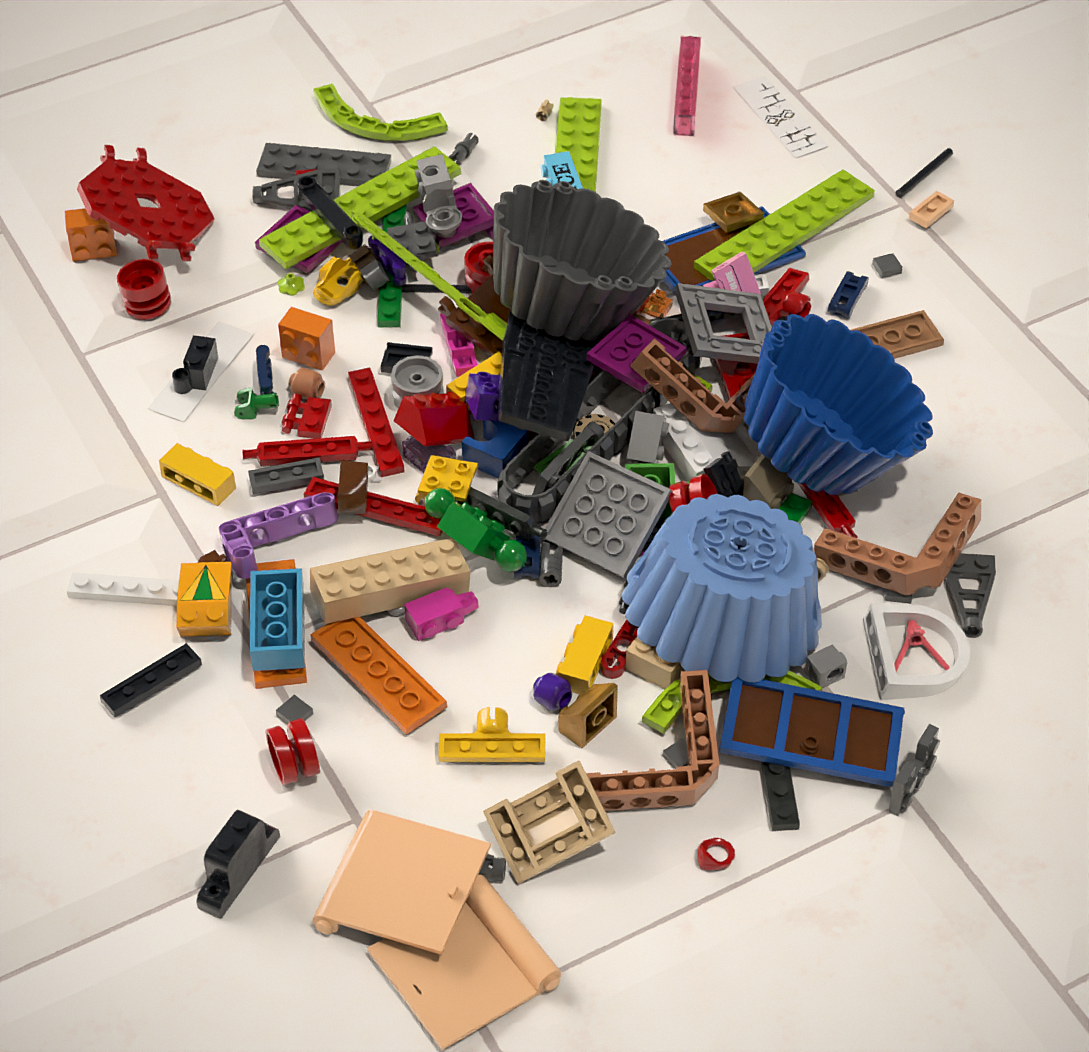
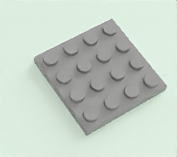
(607, 514)

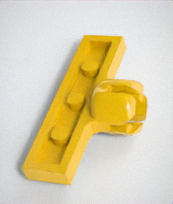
(492, 742)

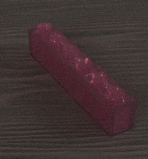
(687, 86)

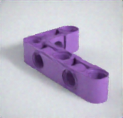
(272, 525)

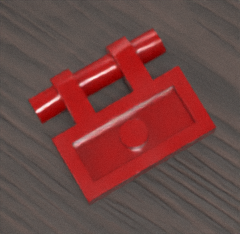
(314, 416)

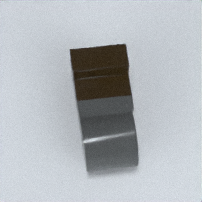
(369, 266)

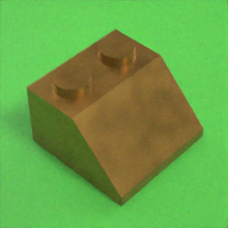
(589, 713)

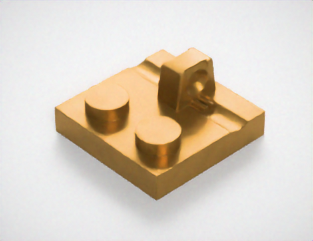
(733, 211)

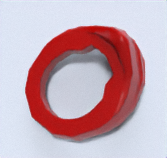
(707, 862)

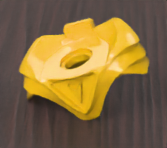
(328, 290)

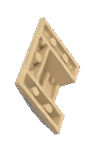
(549, 823)

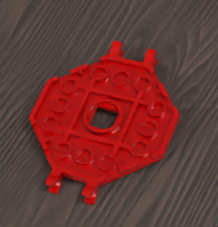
(113, 192)

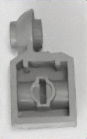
(437, 196)

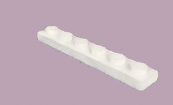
(123, 589)

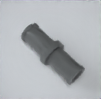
(464, 148)

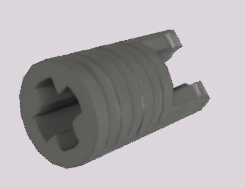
(550, 566)

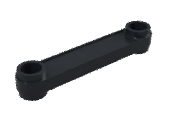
(330, 212)

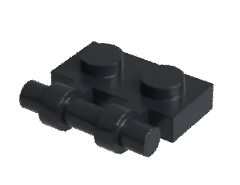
(725, 475)

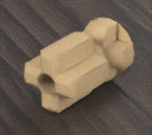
(544, 110)

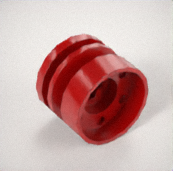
(144, 289)

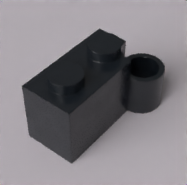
(198, 365)

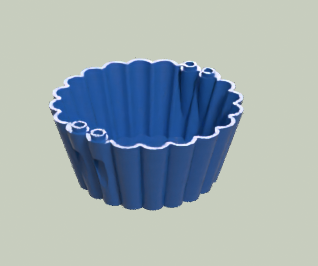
(833, 405)

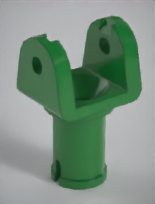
(252, 403)

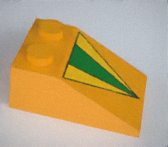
(204, 599)

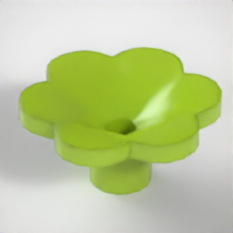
(291, 284)

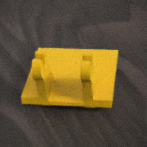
(447, 474)

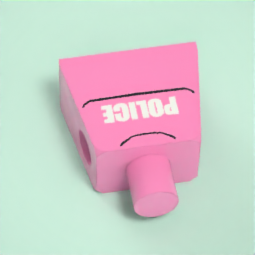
(735, 275)

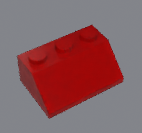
(435, 418)

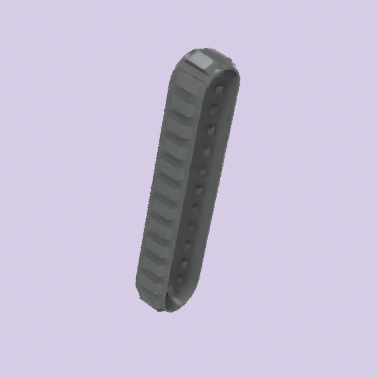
(543, 505)

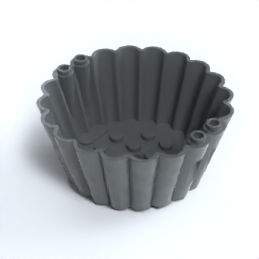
(573, 259)

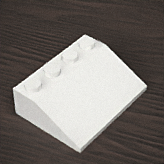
(695, 448)

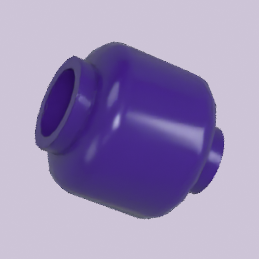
(552, 691)

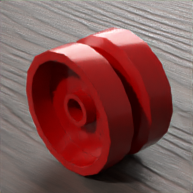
(474, 262)
(683, 493)
(292, 752)

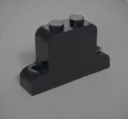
(233, 860)

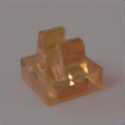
(658, 304)

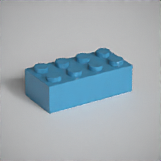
(277, 619)

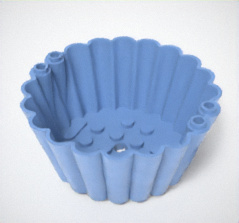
(727, 590)

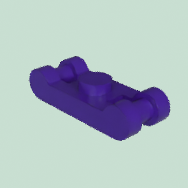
(389, 261)

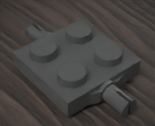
(415, 238)

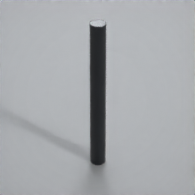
(924, 172)
(431, 288)

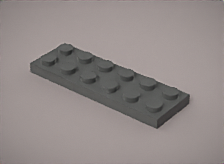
(356, 167)

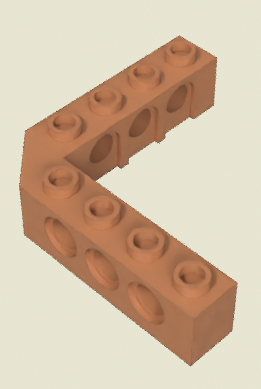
(687, 393)
(897, 570)
(675, 786)

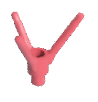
(915, 638)

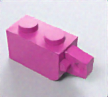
(438, 612)

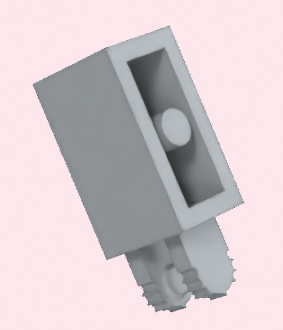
(647, 438)

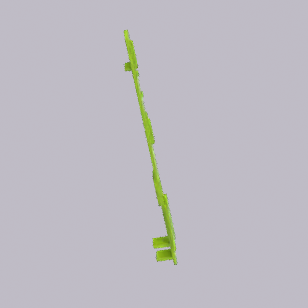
(490, 321)

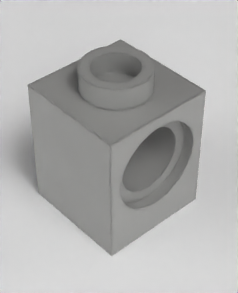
(826, 666)

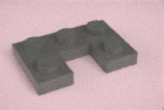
(912, 774)

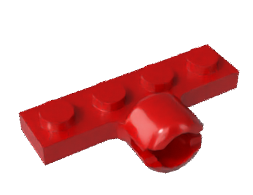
(785, 296)

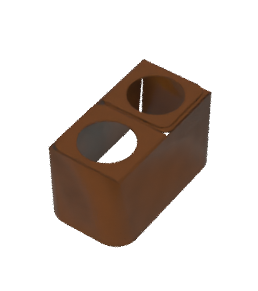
(353, 487)

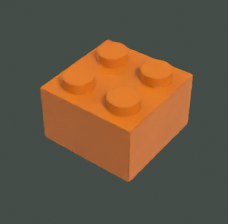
(89, 237)
(306, 338)

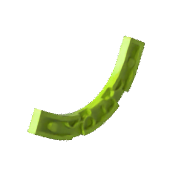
(371, 127)
(669, 704)

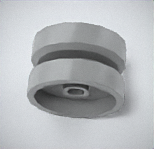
(416, 376)

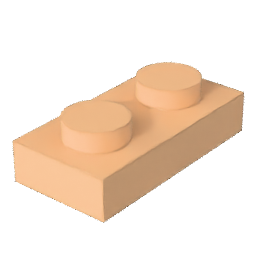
(931, 209)

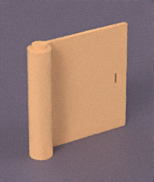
(401, 881)
(480, 976)

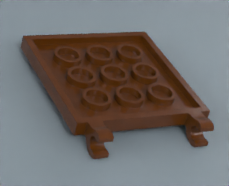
(489, 302)

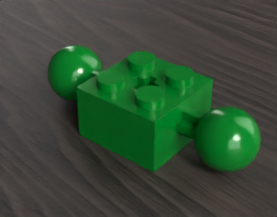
(474, 530)

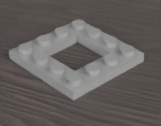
(693, 305)

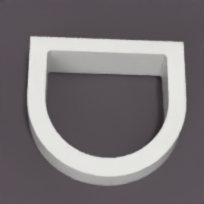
(912, 686)

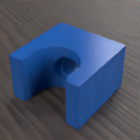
(502, 445)

